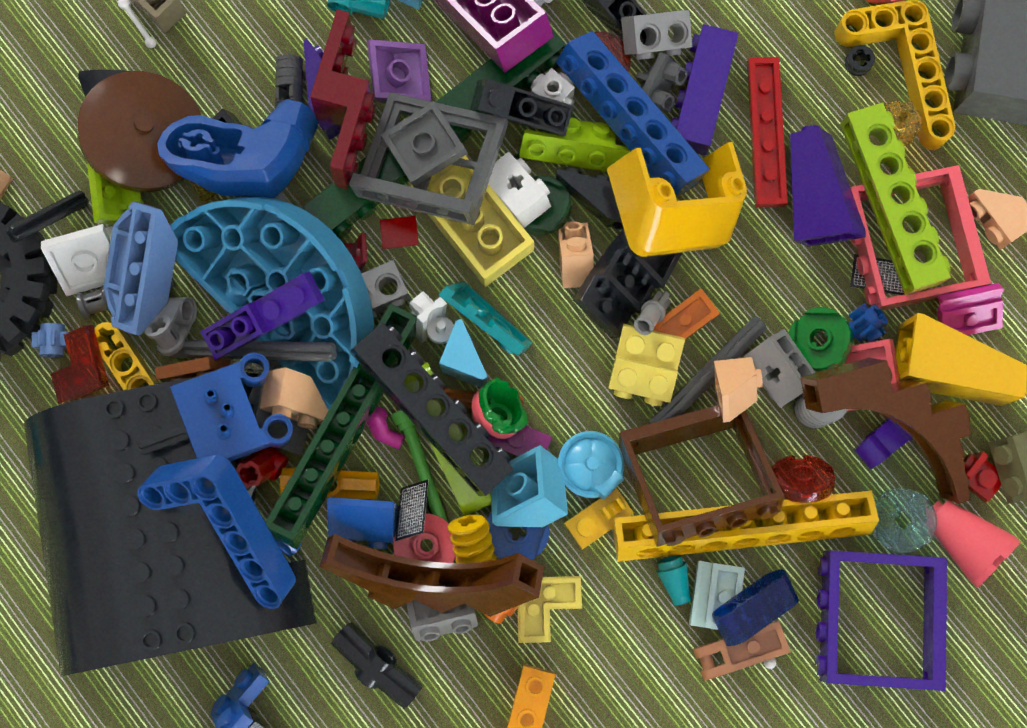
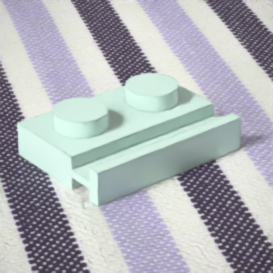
(713, 587)

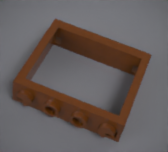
(686, 428)

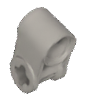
(172, 325)

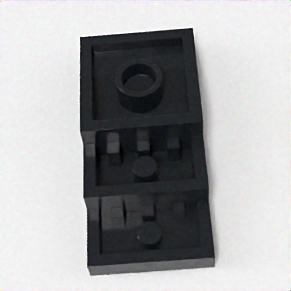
(622, 284)

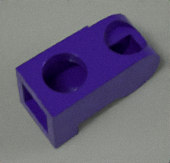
(881, 443)

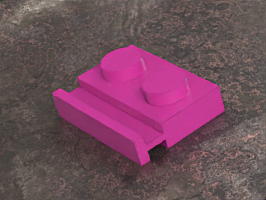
(972, 309)

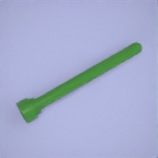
(405, 424)

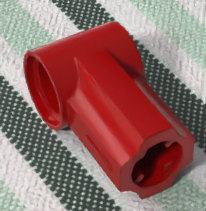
(262, 466)

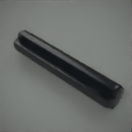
(47, 216)

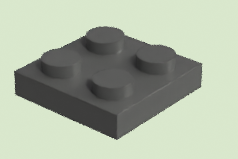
(424, 144)

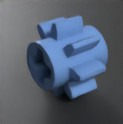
(50, 340)

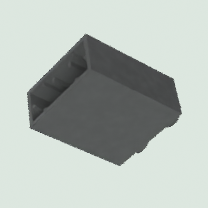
(992, 60)

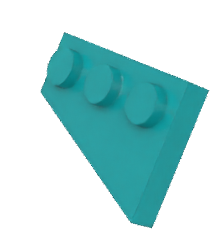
(484, 315)

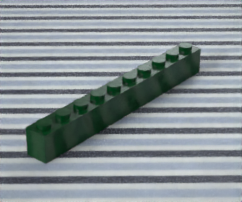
(342, 208)

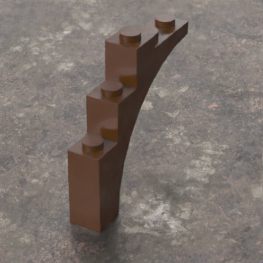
(908, 404)
(399, 580)

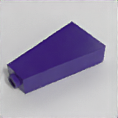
(820, 191)

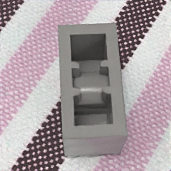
(781, 367)

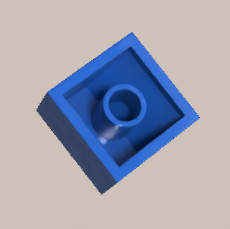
(363, 520)

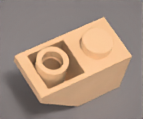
(1000, 215)
(575, 253)
(293, 396)

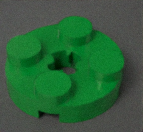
(835, 327)

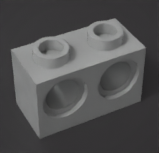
(656, 30)
(376, 279)

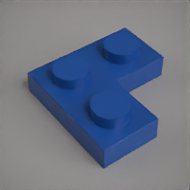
(232, 709)

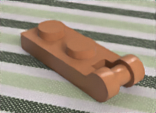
(763, 646)

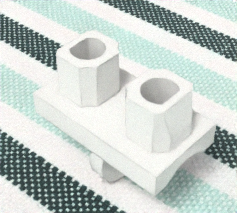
(431, 319)

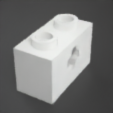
(531, 197)

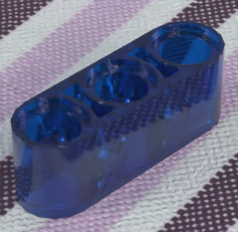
(755, 607)

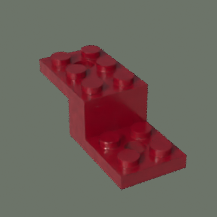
(343, 99)

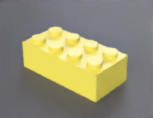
(495, 239)

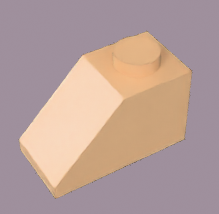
(736, 385)

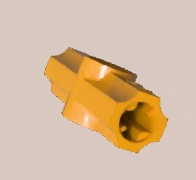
(350, 484)

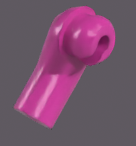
(381, 431)

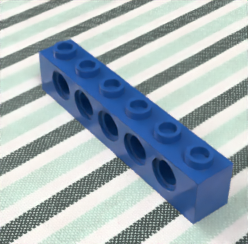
(631, 112)

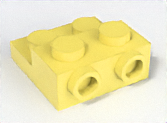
(646, 365)

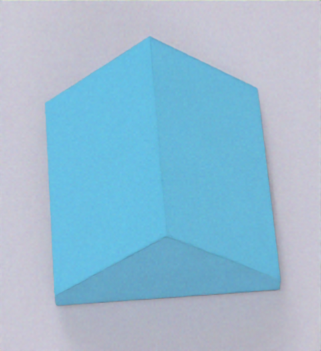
(461, 358)

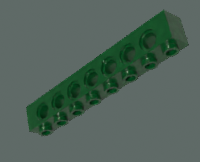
(334, 442)

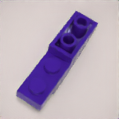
(262, 315)

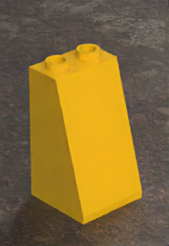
(957, 363)

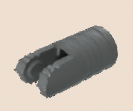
(288, 78)

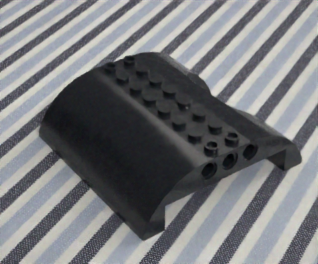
(125, 575)

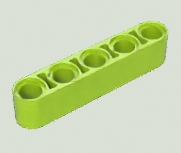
(464, 494)

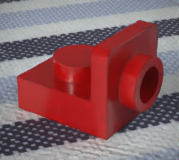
(982, 476)

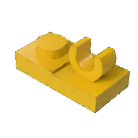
(597, 518)

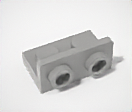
(429, 623)

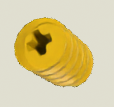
(471, 539)

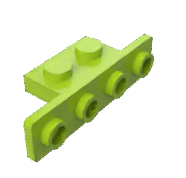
(584, 146)
(109, 200)

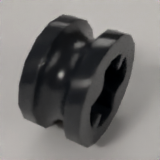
(854, 67)

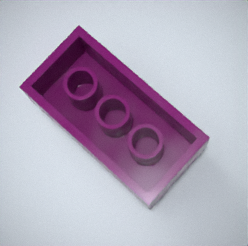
(501, 28)

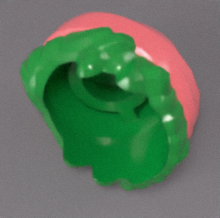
(499, 409)

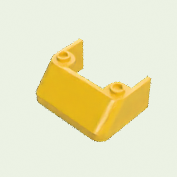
(660, 223)

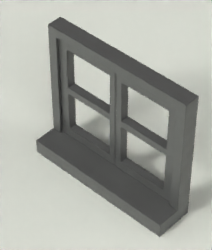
(418, 198)

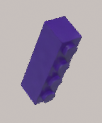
(705, 86)

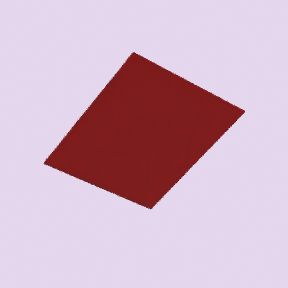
(399, 232)

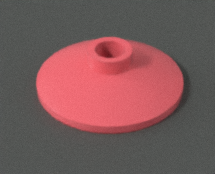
(435, 530)

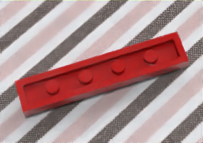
(767, 132)

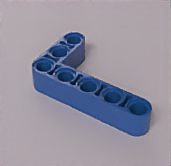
(233, 515)

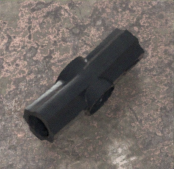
(376, 665)

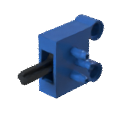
(219, 415)

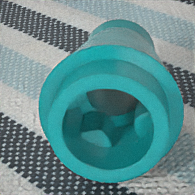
(674, 576)

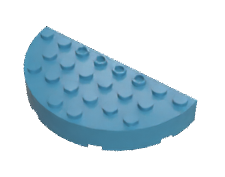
(260, 243)

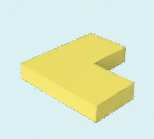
(535, 615)

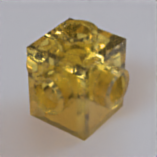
(906, 120)

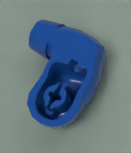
(237, 158)

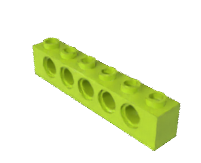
(890, 215)

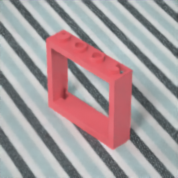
(963, 231)

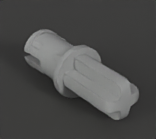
(652, 313)

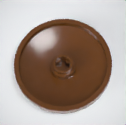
(123, 124)

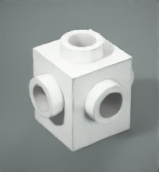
(559, 83)

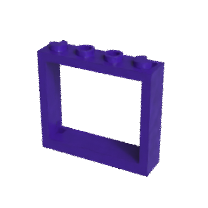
(933, 621)

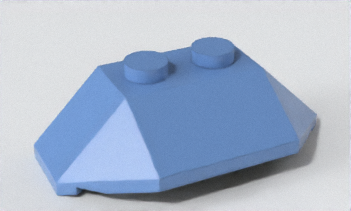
(139, 267)

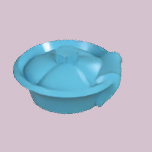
(591, 464)

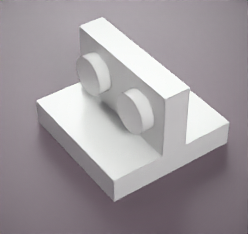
(79, 258)

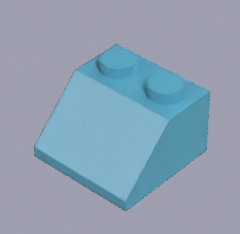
(531, 493)

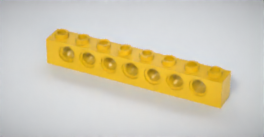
(796, 522)

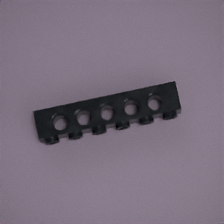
(435, 429)

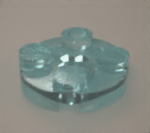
(922, 524)

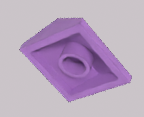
(398, 69)

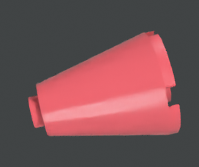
(972, 541)

